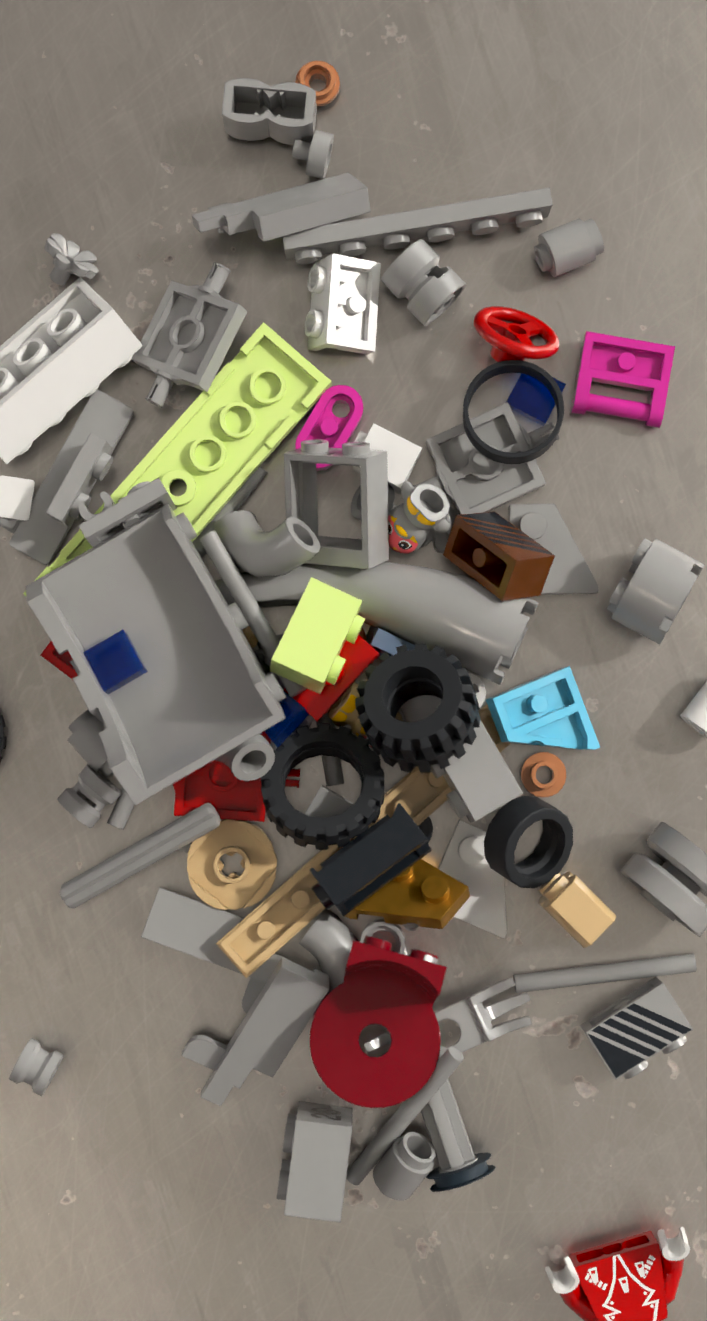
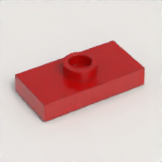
(358, 659)

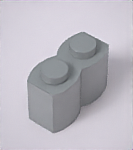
(260, 111)

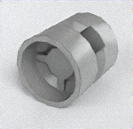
(423, 282)

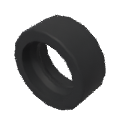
(507, 829)

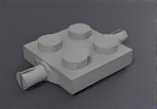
(189, 335)
(476, 481)

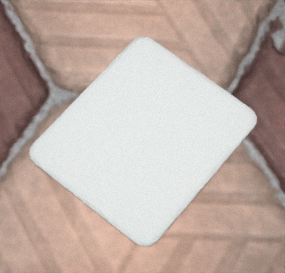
(16, 497)

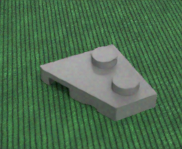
(546, 526)

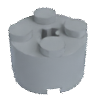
(656, 589)

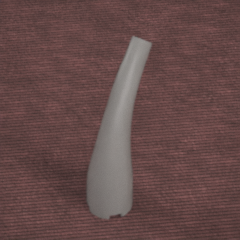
(417, 607)

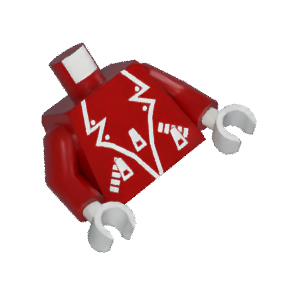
(623, 1278)

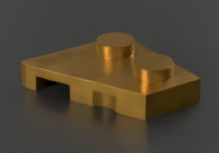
(417, 896)

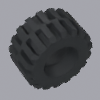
(413, 675)

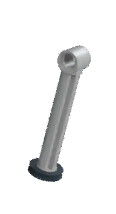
(442, 1116)

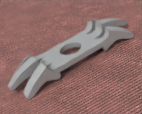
(475, 1018)

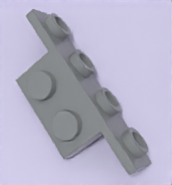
(72, 476)

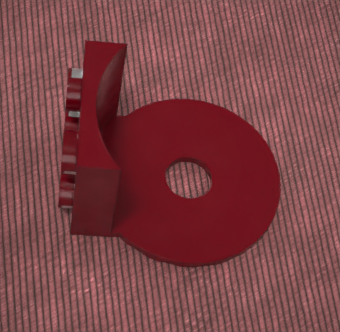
(388, 992)

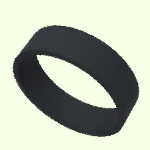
(522, 367)

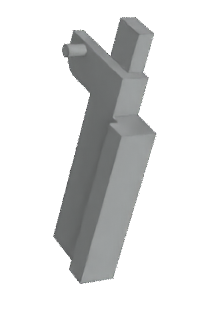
(289, 209)
(195, 929)
(264, 1033)

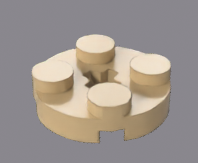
(232, 890)

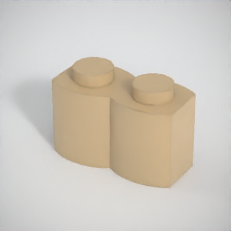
(576, 908)

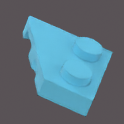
(544, 713)

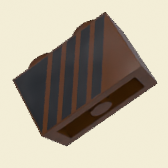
(498, 555)

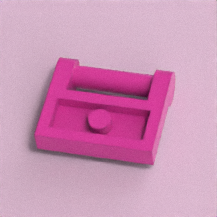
(623, 364)

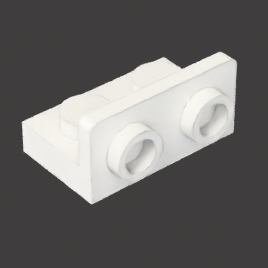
(343, 304)

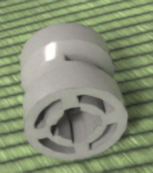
(96, 788)

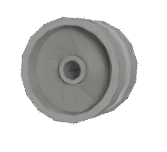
(677, 882)

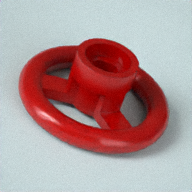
(513, 339)

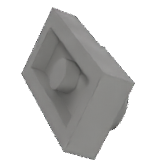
(138, 503)

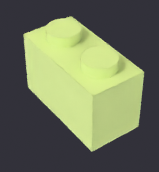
(317, 635)

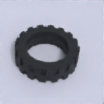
(337, 828)

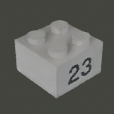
(319, 1161)

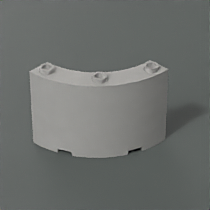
(202, 674)

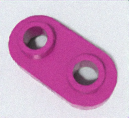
(326, 426)

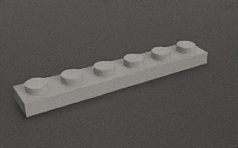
(435, 222)

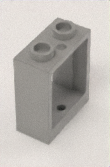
(302, 501)

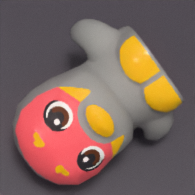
(422, 510)

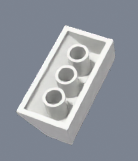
(58, 363)

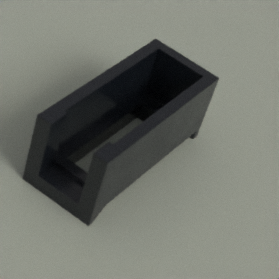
(370, 862)

